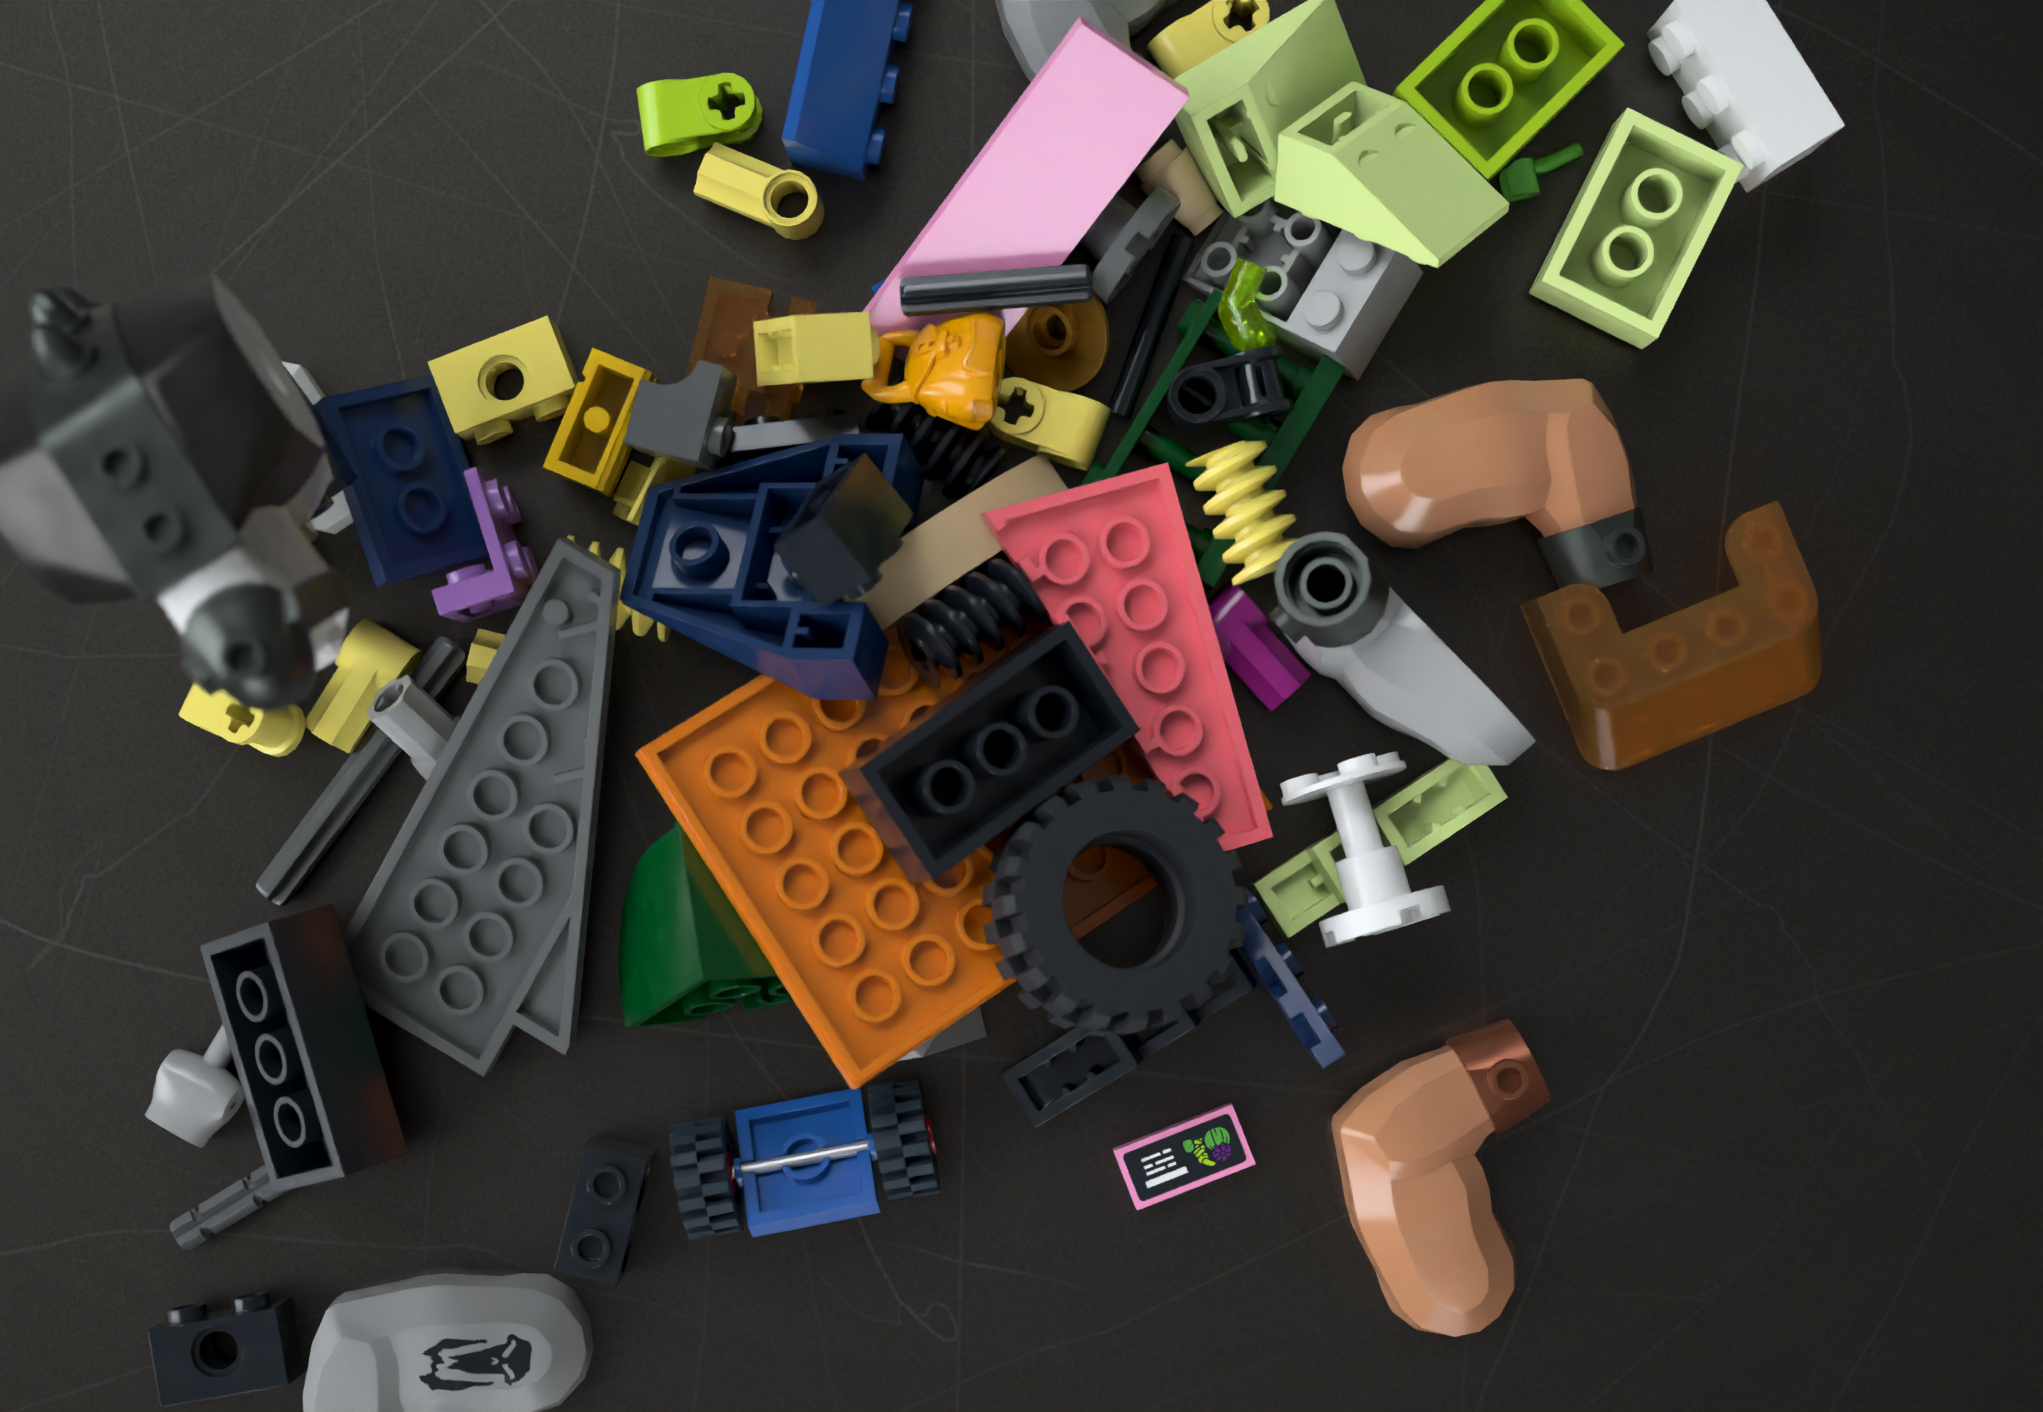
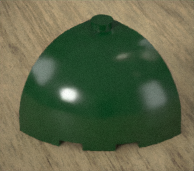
(686, 944)

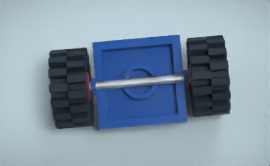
(804, 1161)

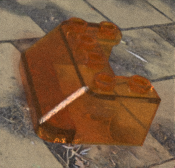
(1689, 669)

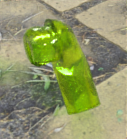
(1240, 312)

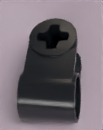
(1233, 390)

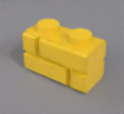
(593, 429)

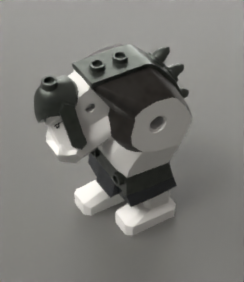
(183, 468)

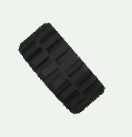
(1195, 892)

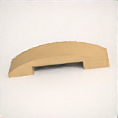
(953, 542)

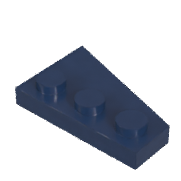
(1279, 973)

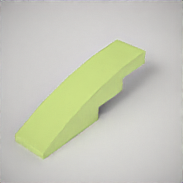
(1410, 817)

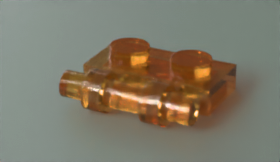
(727, 339)

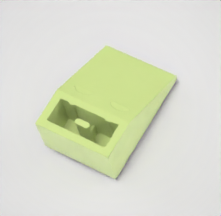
(1256, 92)
(1383, 176)

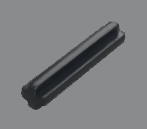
(996, 290)

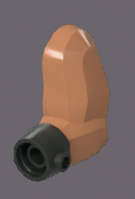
(1502, 457)

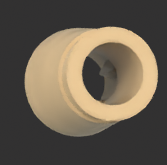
(1181, 176)

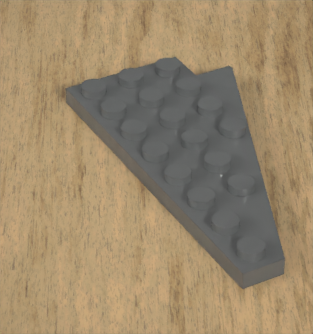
(493, 869)

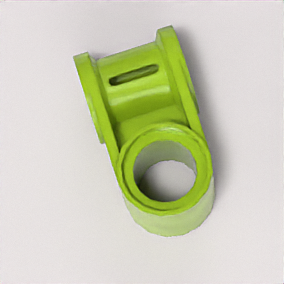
(687, 114)

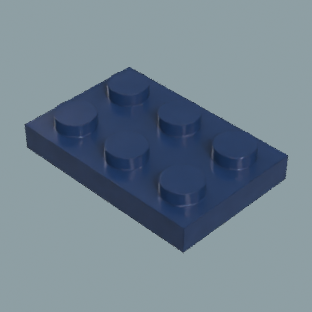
(411, 479)

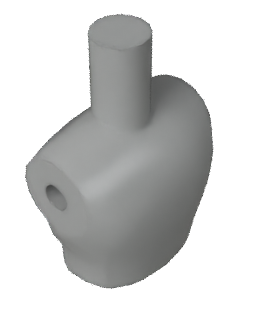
(196, 1092)

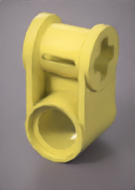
(1204, 34)
(1060, 423)
(267, 731)

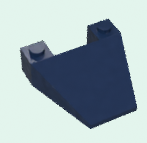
(713, 574)

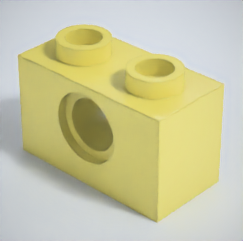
(469, 378)

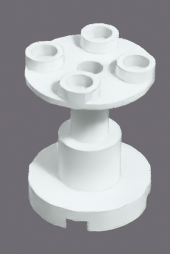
(1371, 873)

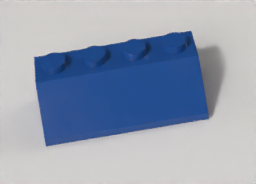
(842, 85)

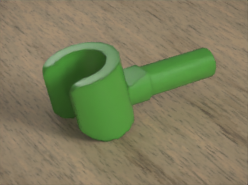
(1520, 178)

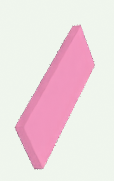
(1041, 172)

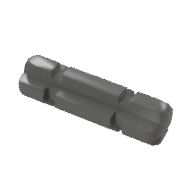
(223, 1209)

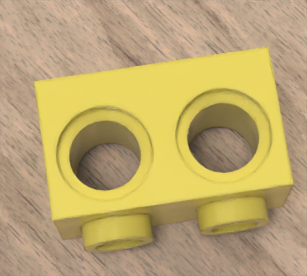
(815, 348)

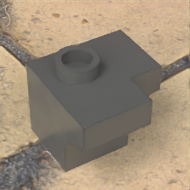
(686, 419)

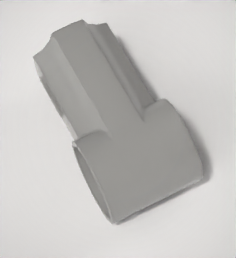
(413, 722)

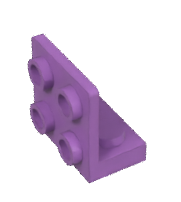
(483, 592)

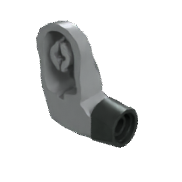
(1385, 656)

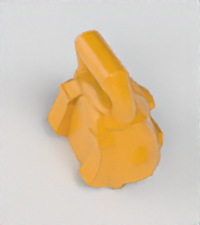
(948, 370)

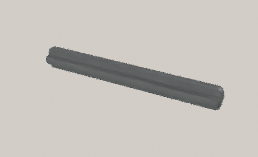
(352, 784)

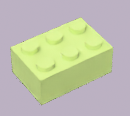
(1636, 229)

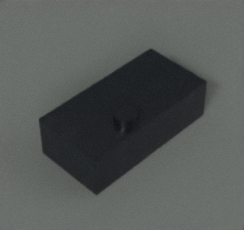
(989, 752)
(304, 1049)

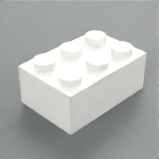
(1743, 83)

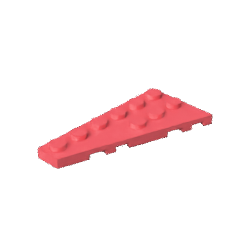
(1130, 586)

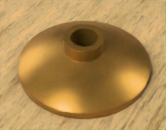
(1059, 360)

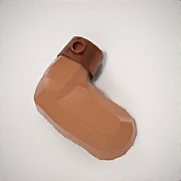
(1416, 1182)

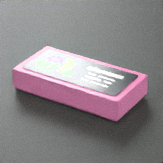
(1184, 1156)

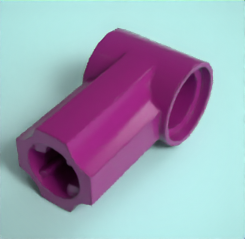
(1253, 649)

